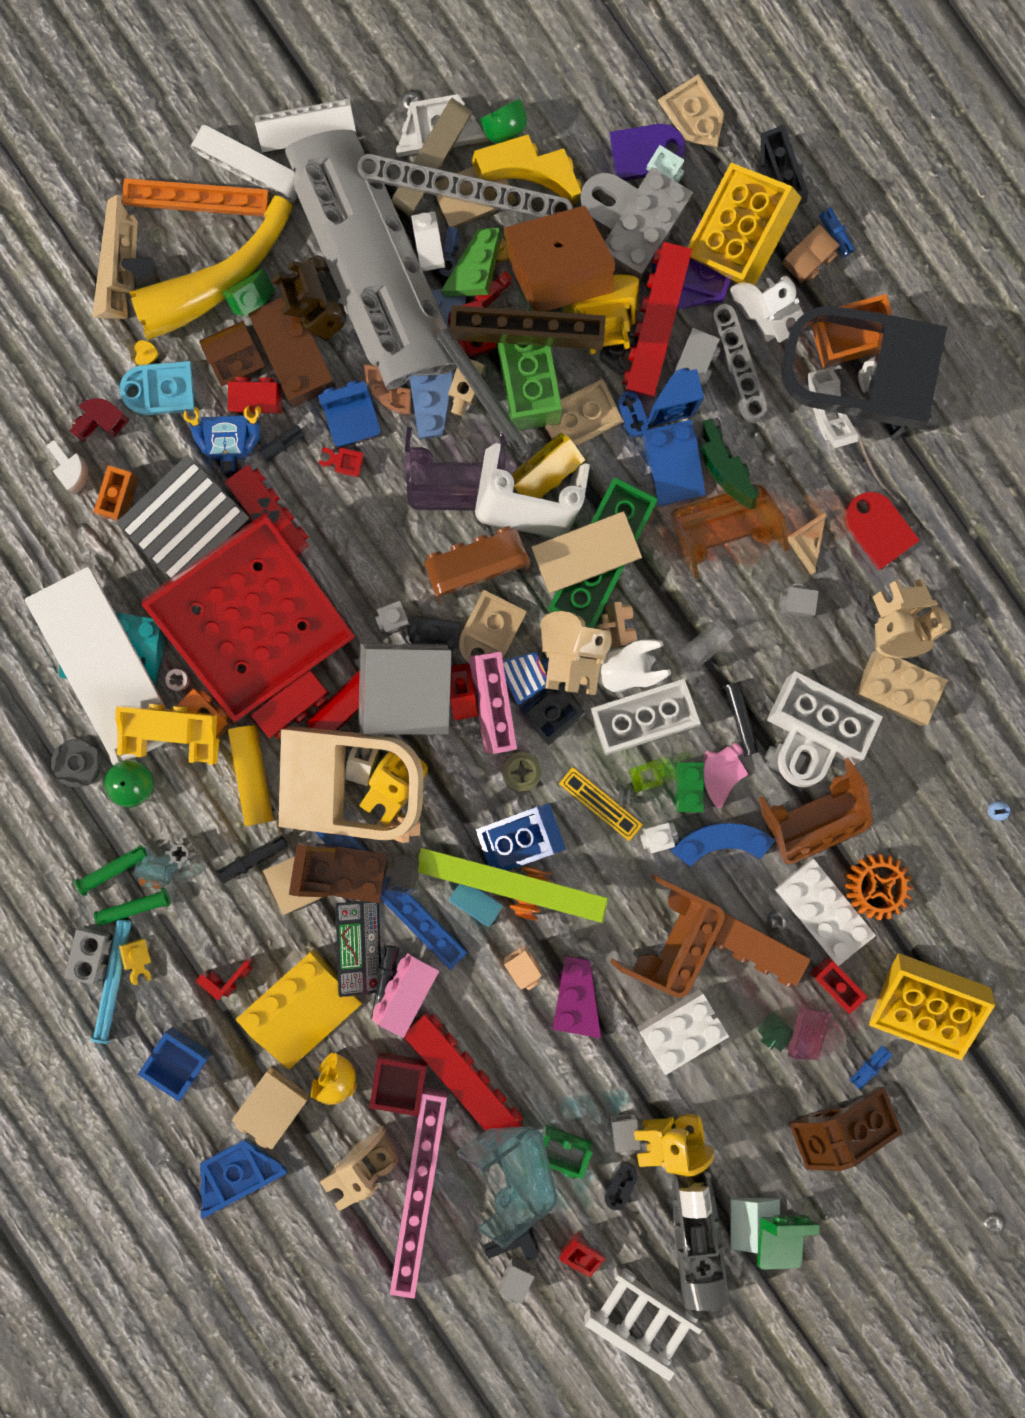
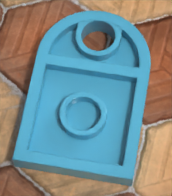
(162, 388)

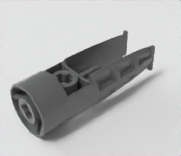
(704, 1287)

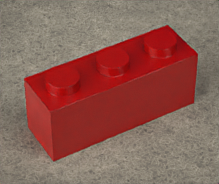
(291, 704)

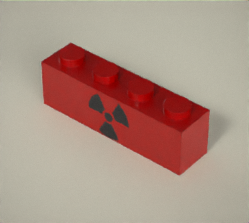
(257, 499)

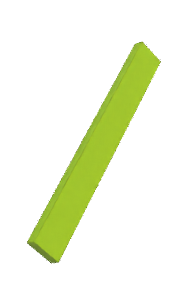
(513, 885)

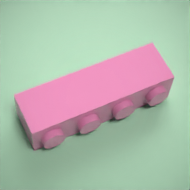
(492, 702)

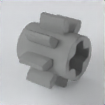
(177, 858)

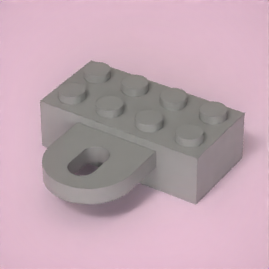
(639, 217)

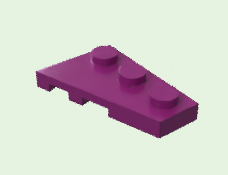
(576, 999)

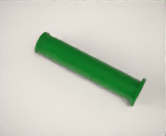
(110, 870)
(132, 907)

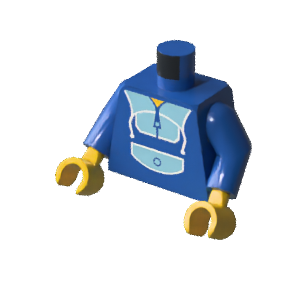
(226, 436)

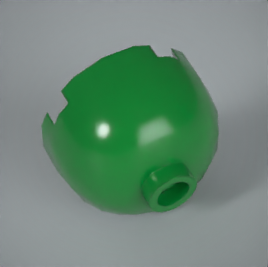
(505, 122)

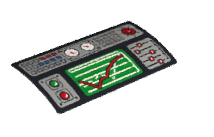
(357, 947)

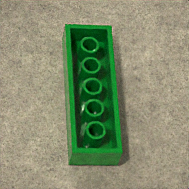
(591, 595)

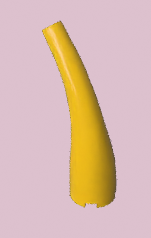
(185, 298)

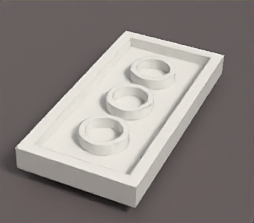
(824, 912)

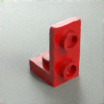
(213, 982)

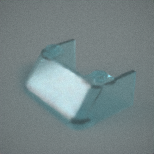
(528, 1177)

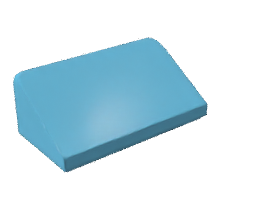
(476, 904)

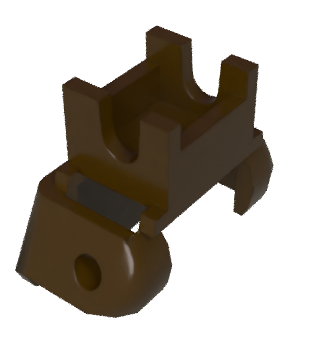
(306, 298)

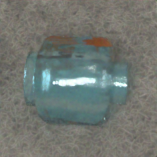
(154, 872)

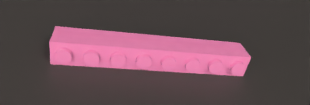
(418, 1192)

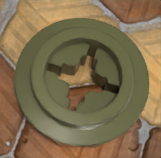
(530, 779)

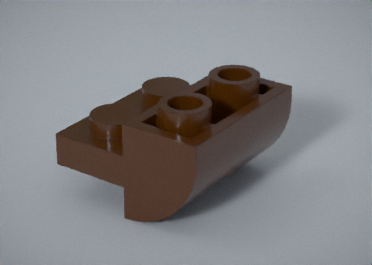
(232, 353)

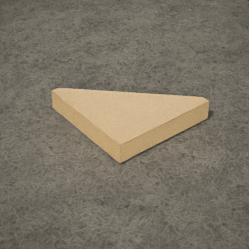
(808, 541)

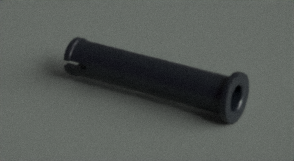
(741, 718)

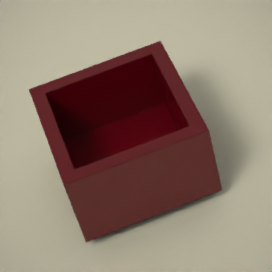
(398, 1084)

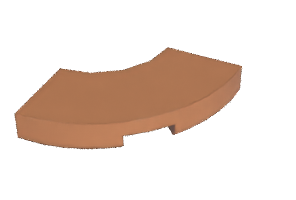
(396, 400)

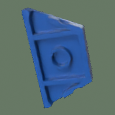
(235, 1174)

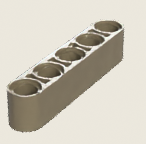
(434, 152)

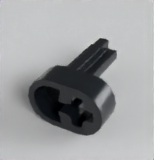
(526, 1241)

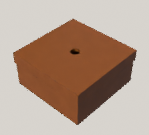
(560, 259)

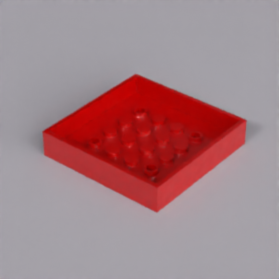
(248, 617)

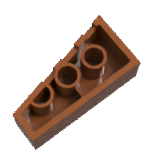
(762, 950)

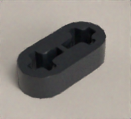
(625, 1188)

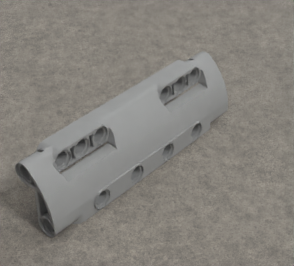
(368, 257)

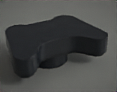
(143, 270)
(613, 355)

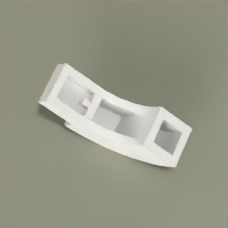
(832, 425)

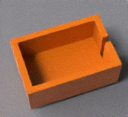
(845, 343)

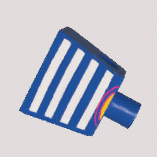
(525, 676)

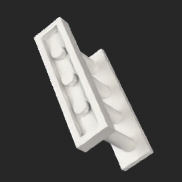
(620, 1335)

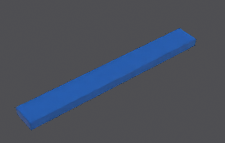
(410, 912)

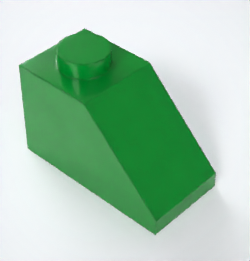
(249, 293)

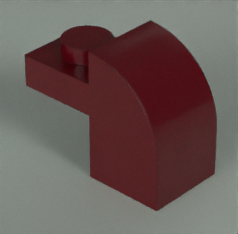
(97, 413)

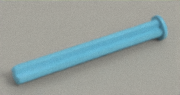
(111, 983)

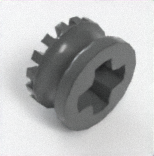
(625, 796)

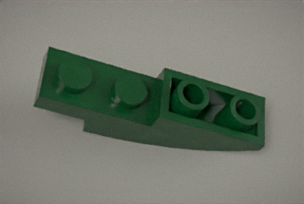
(727, 471)

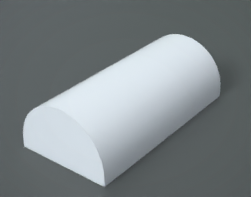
(645, 717)

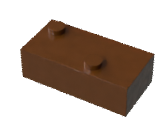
(291, 353)

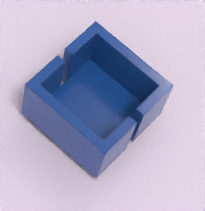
(176, 1065)

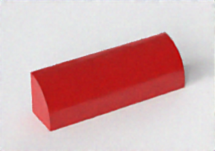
(338, 708)

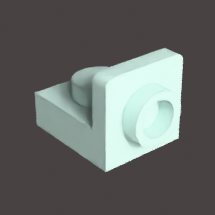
(667, 163)

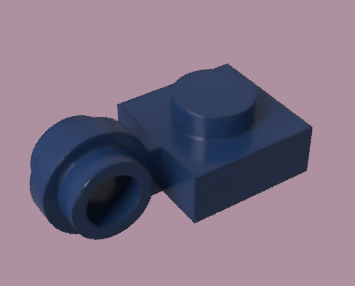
(451, 243)

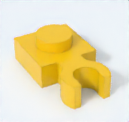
(134, 957)

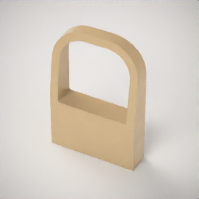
(315, 780)

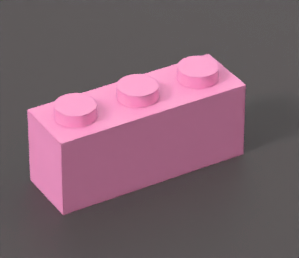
(404, 995)

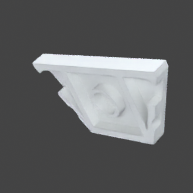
(423, 117)

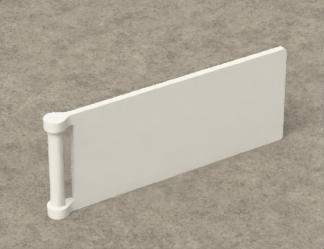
(93, 653)

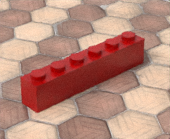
(658, 319)
(460, 1074)

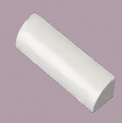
(285, 127)

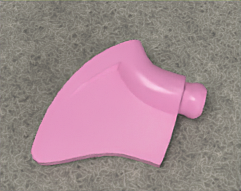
(722, 772)

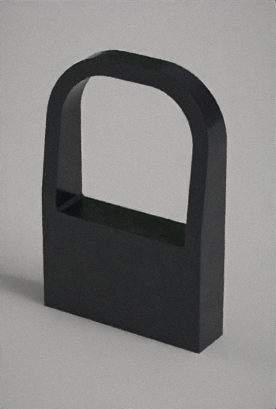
(901, 374)

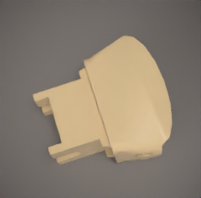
(566, 640)

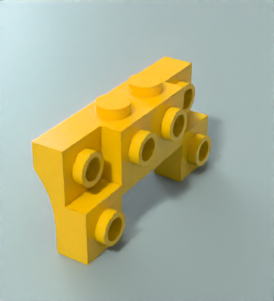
(174, 725)

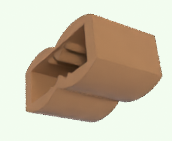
(810, 255)

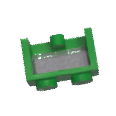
(567, 1152)

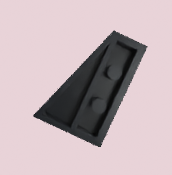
(780, 162)

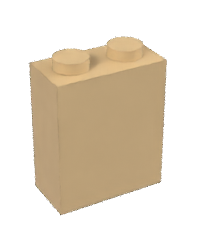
(270, 1108)

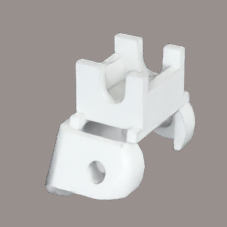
(766, 308)

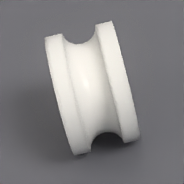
(169, 677)

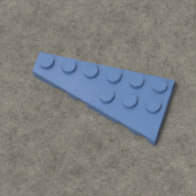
(432, 391)

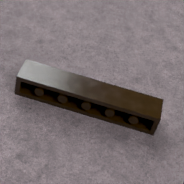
(527, 327)

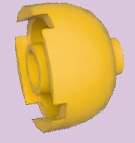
(335, 1081)

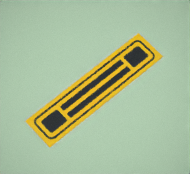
(600, 804)

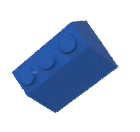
(678, 399)

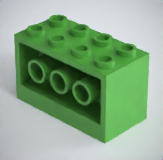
(530, 385)

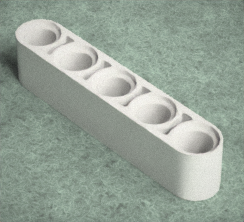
(245, 162)

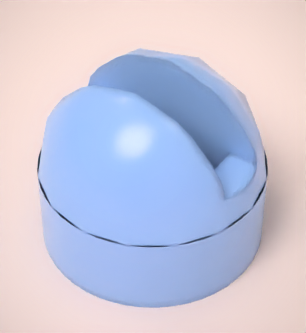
(996, 806)

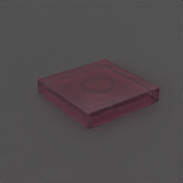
(809, 1034)

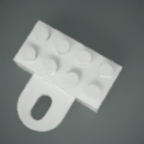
(820, 725)

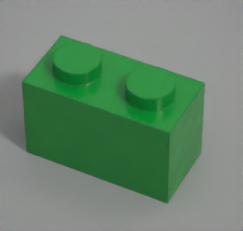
(689, 787)

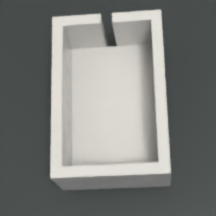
(682, 1032)

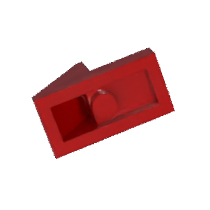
(581, 1256)

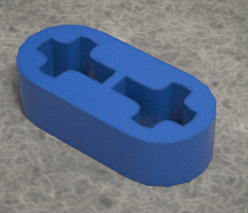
(638, 413)

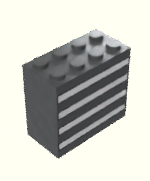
(182, 518)

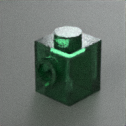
(775, 1032)

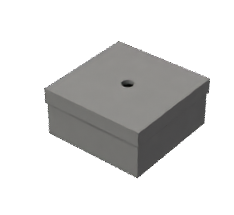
(404, 688)

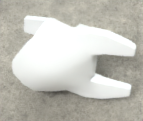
(631, 666)

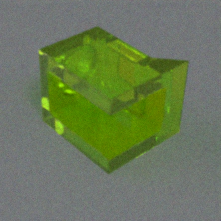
(637, 779)

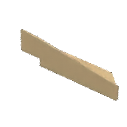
(113, 280)

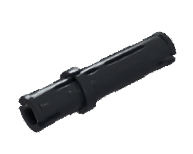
(248, 861)
(386, 972)

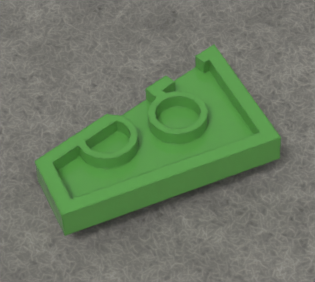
(476, 266)

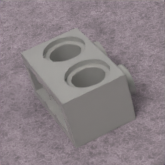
(82, 952)

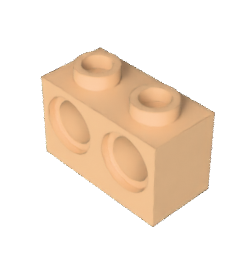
(523, 968)

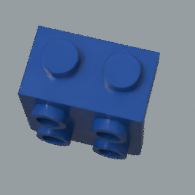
(350, 413)

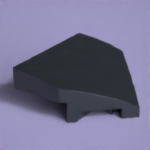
(435, 631)

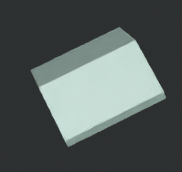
(745, 1221)

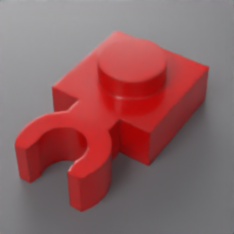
(496, 288)
(346, 461)

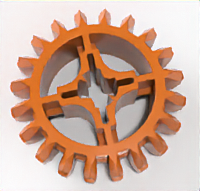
(888, 881)

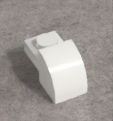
(72, 468)
(695, 1201)

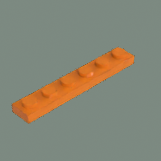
(195, 197)

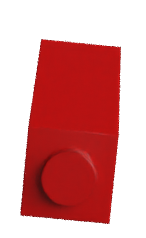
(462, 692)

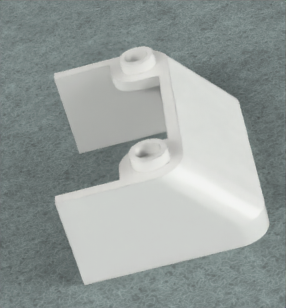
(527, 514)

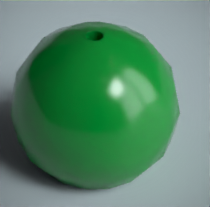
(137, 779)

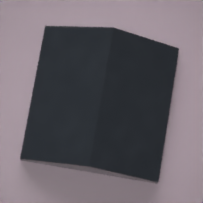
(552, 713)

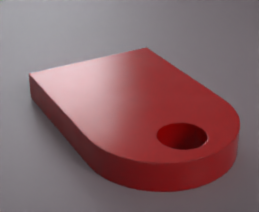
(881, 530)

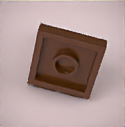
(337, 872)
(848, 1135)

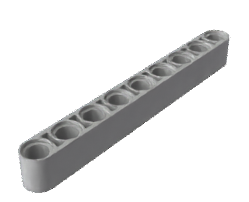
(454, 180)

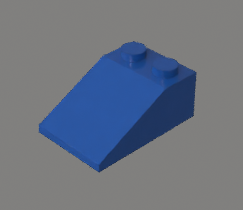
(674, 462)
(521, 838)

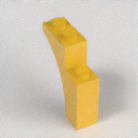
(520, 160)

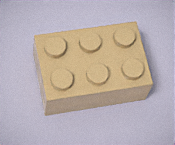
(900, 688)

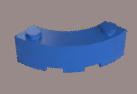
(721, 836)

